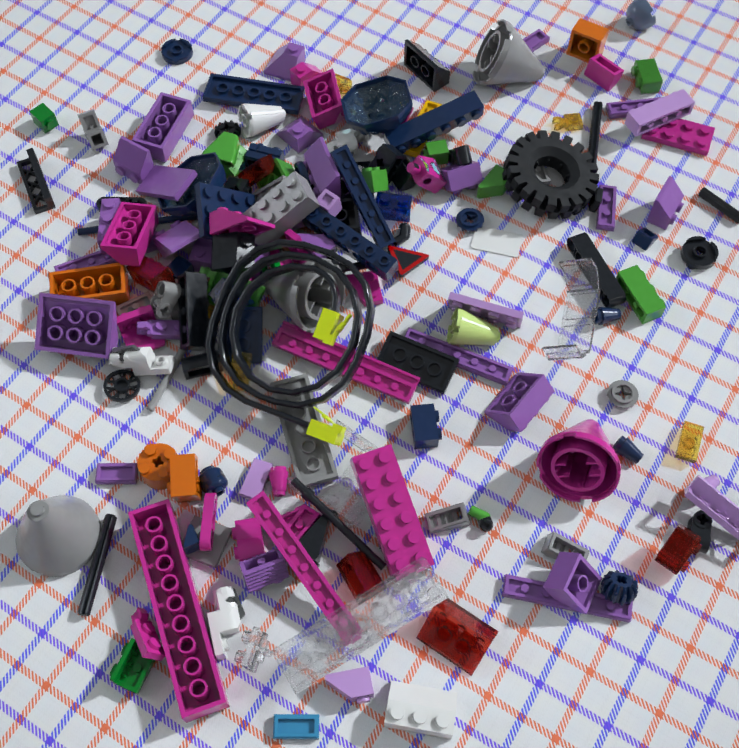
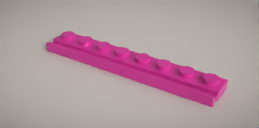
(370, 373)

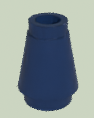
(607, 315)
(627, 449)

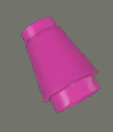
(278, 478)

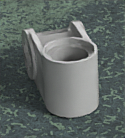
(165, 298)

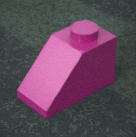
(302, 72)

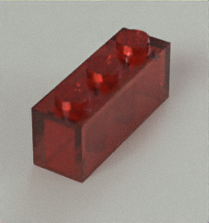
(150, 273)

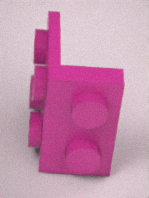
(127, 325)

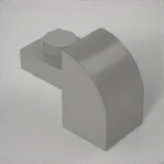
(92, 129)

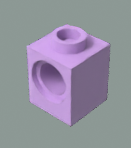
(329, 202)

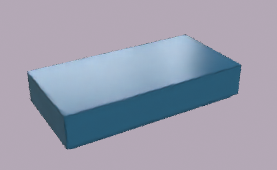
(296, 726)

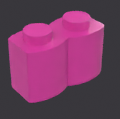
(249, 539)

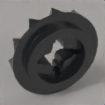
(233, 128)

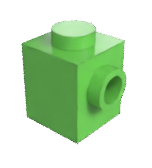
(437, 150)

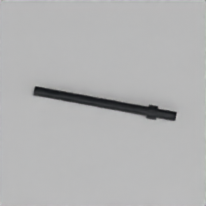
(308, 495)

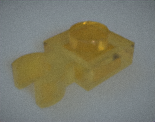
(569, 121)

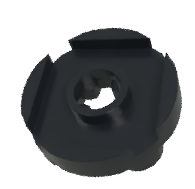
(696, 261)

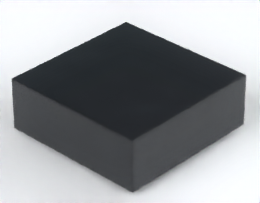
(596, 200)

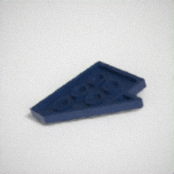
(212, 197)

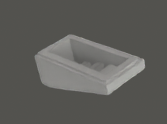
(460, 507)
(554, 537)

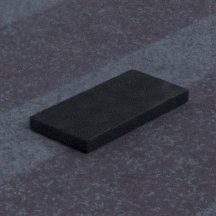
(420, 360)

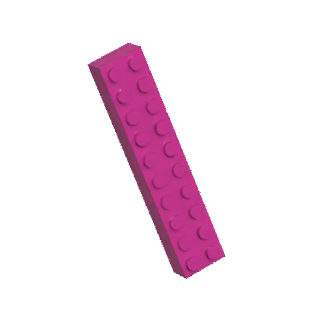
(178, 612)

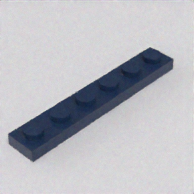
(362, 196)

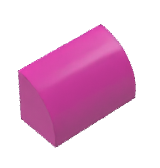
(603, 72)

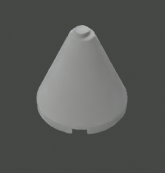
(506, 58)
(304, 295)
(57, 535)

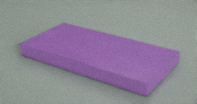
(166, 182)

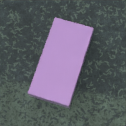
(255, 479)

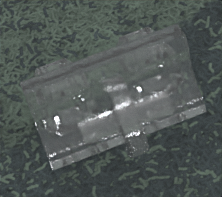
(255, 651)

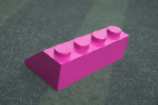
(130, 233)

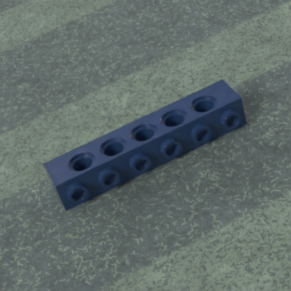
(352, 243)

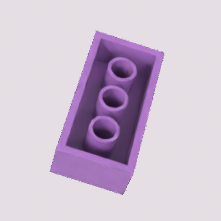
(164, 125)

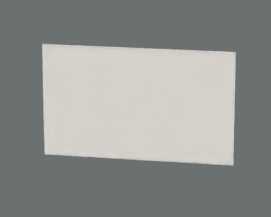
(497, 241)

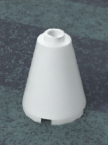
(259, 118)

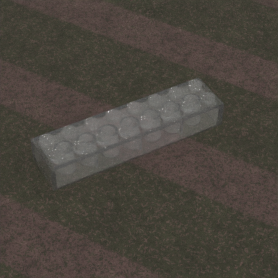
(359, 624)

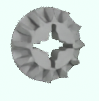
(627, 389)

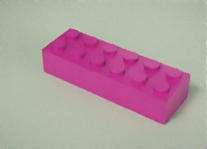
(390, 508)

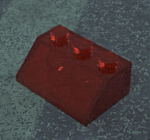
(457, 635)

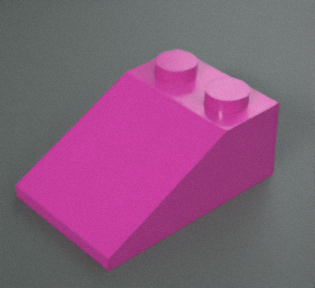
(227, 221)

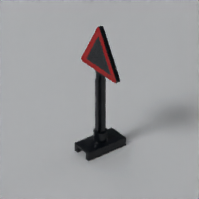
(406, 259)

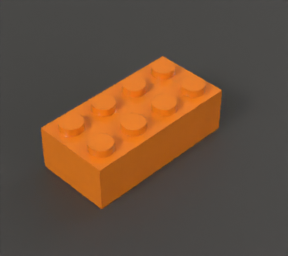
(95, 282)

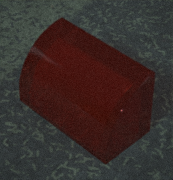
(258, 170)
(358, 573)

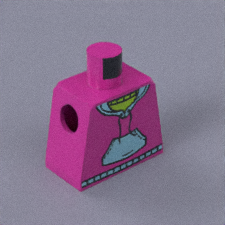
(426, 173)

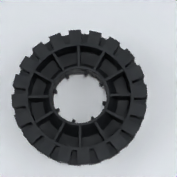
(550, 151)

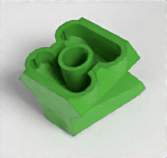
(229, 152)

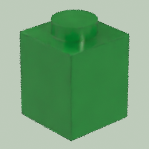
(44, 118)

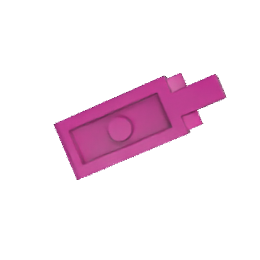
(146, 636)

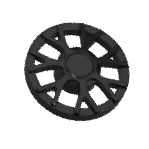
(121, 386)

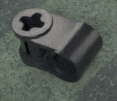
(460, 155)
(701, 525)

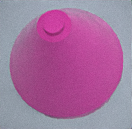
(579, 463)

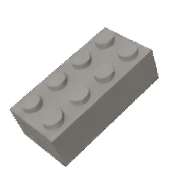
(283, 206)

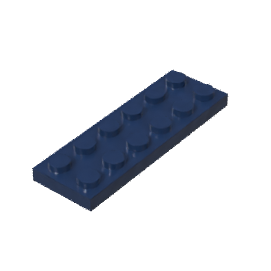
(238, 90)

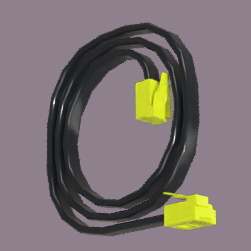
(327, 330)

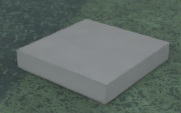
(221, 538)

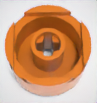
(152, 465)

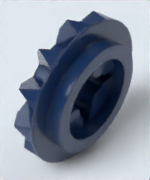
(471, 214)

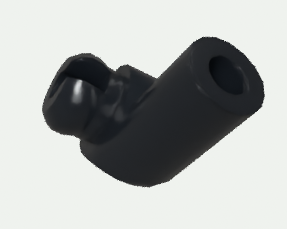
(404, 235)

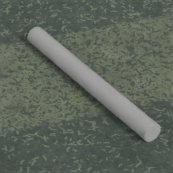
(165, 381)

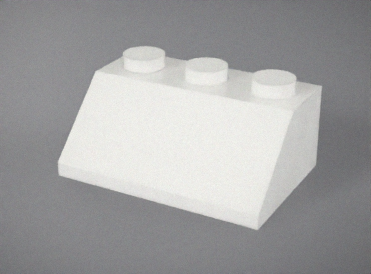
(421, 710)

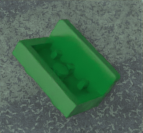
(131, 669)

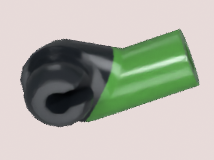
(483, 517)

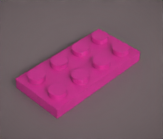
(683, 135)

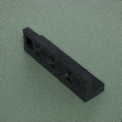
(40, 183)

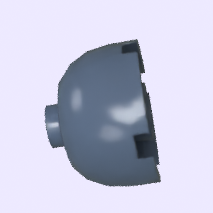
(640, 15)

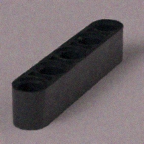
(610, 290)

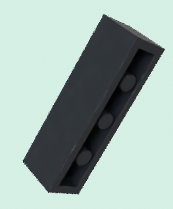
(193, 311)

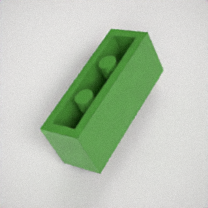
(640, 294)

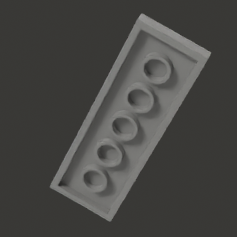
(309, 455)

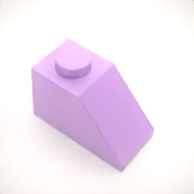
(352, 684)

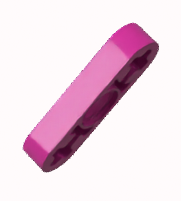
(208, 522)

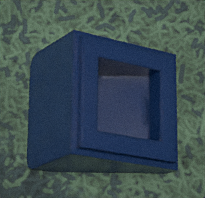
(644, 238)
(191, 541)

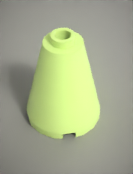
(471, 330)

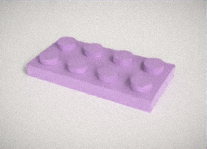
(492, 312)

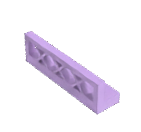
(714, 504)

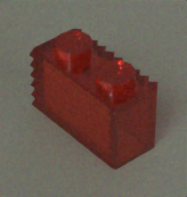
(678, 549)

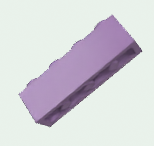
(659, 112)

